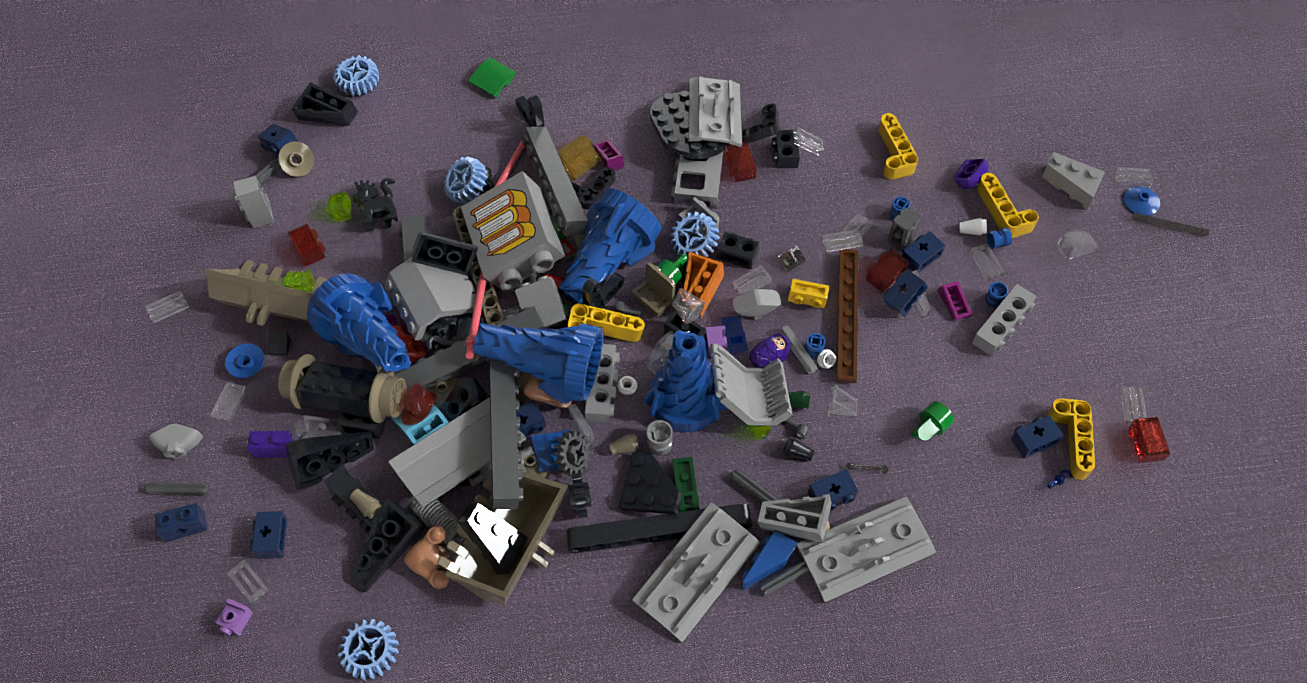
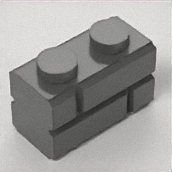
(903, 228)

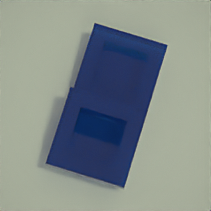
(734, 334)

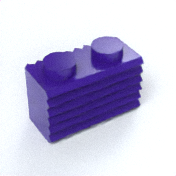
(268, 443)

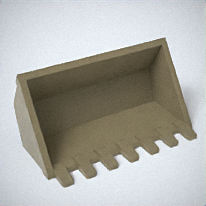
(259, 292)
(531, 518)

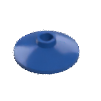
(1141, 200)
(241, 355)

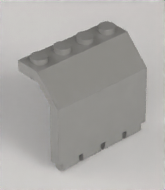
(427, 294)
(752, 394)

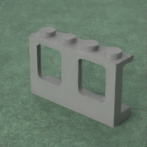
(710, 169)

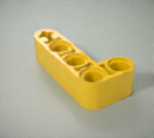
(903, 155)
(1003, 209)
(613, 323)
(1076, 438)

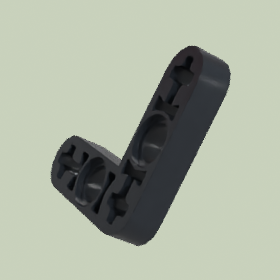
(531, 110)
(767, 128)
(585, 194)
(599, 296)

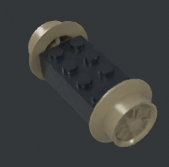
(342, 389)

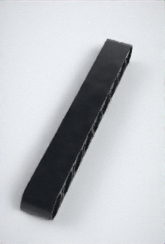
(644, 529)

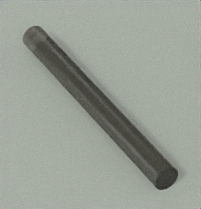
(1171, 224)

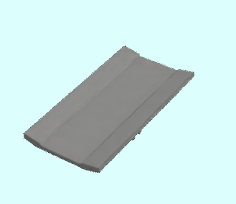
(714, 111)
(447, 455)
(866, 549)
(696, 571)

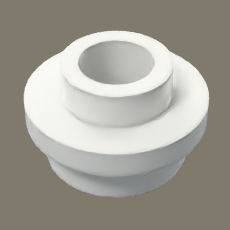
(830, 359)
(627, 380)

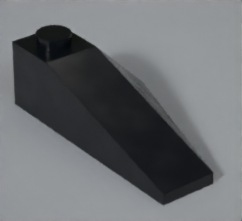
(318, 456)
(388, 539)

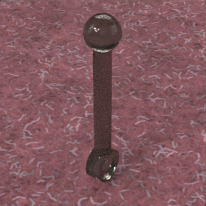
(883, 469)

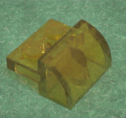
(579, 156)

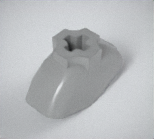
(756, 303)
(175, 440)

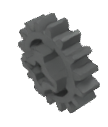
(572, 452)

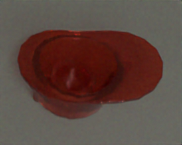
(414, 347)
(417, 404)

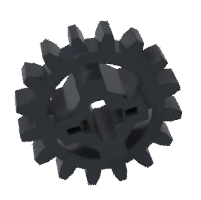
(579, 495)

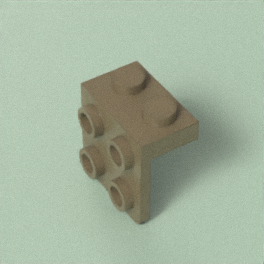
(656, 291)

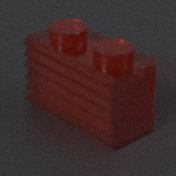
(741, 162)
(306, 244)
(886, 270)
(1149, 439)

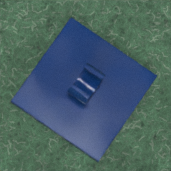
(544, 449)

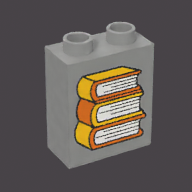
(512, 232)

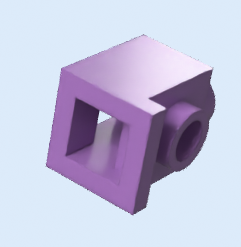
(715, 335)
(240, 614)

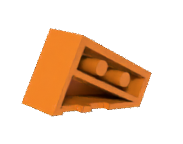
(703, 278)

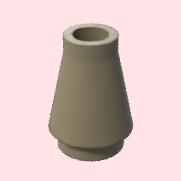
(625, 444)
(366, 504)

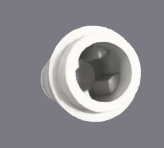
(974, 227)

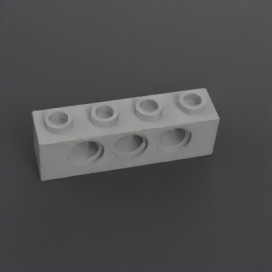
(991, 342)
(601, 411)

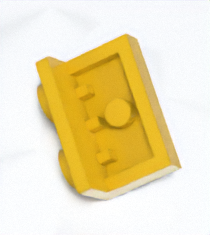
(808, 293)

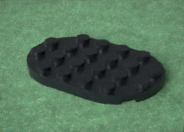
(671, 122)

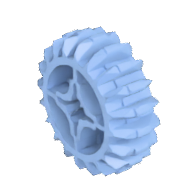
(356, 76)
(465, 180)
(697, 222)
(376, 644)

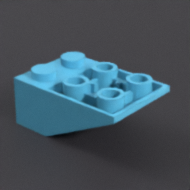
(417, 432)

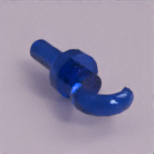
(1059, 479)

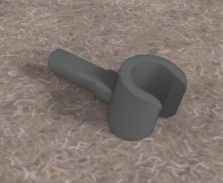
(620, 308)
(801, 429)

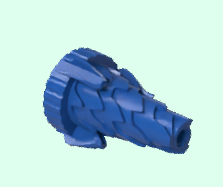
(615, 233)
(350, 315)
(561, 357)
(685, 387)

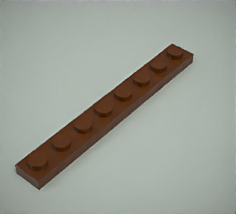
(847, 316)

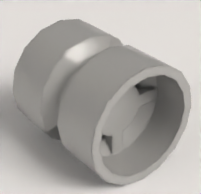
(659, 437)

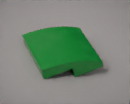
(492, 77)

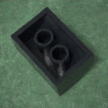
(443, 253)

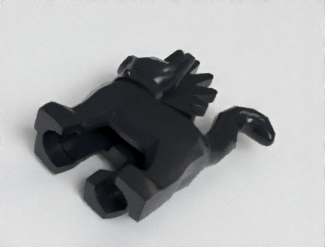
(377, 207)
(458, 324)

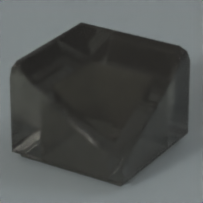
(792, 258)

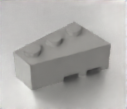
(1073, 177)
(253, 201)
(797, 518)

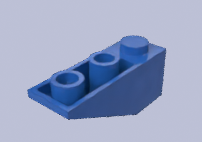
(773, 558)

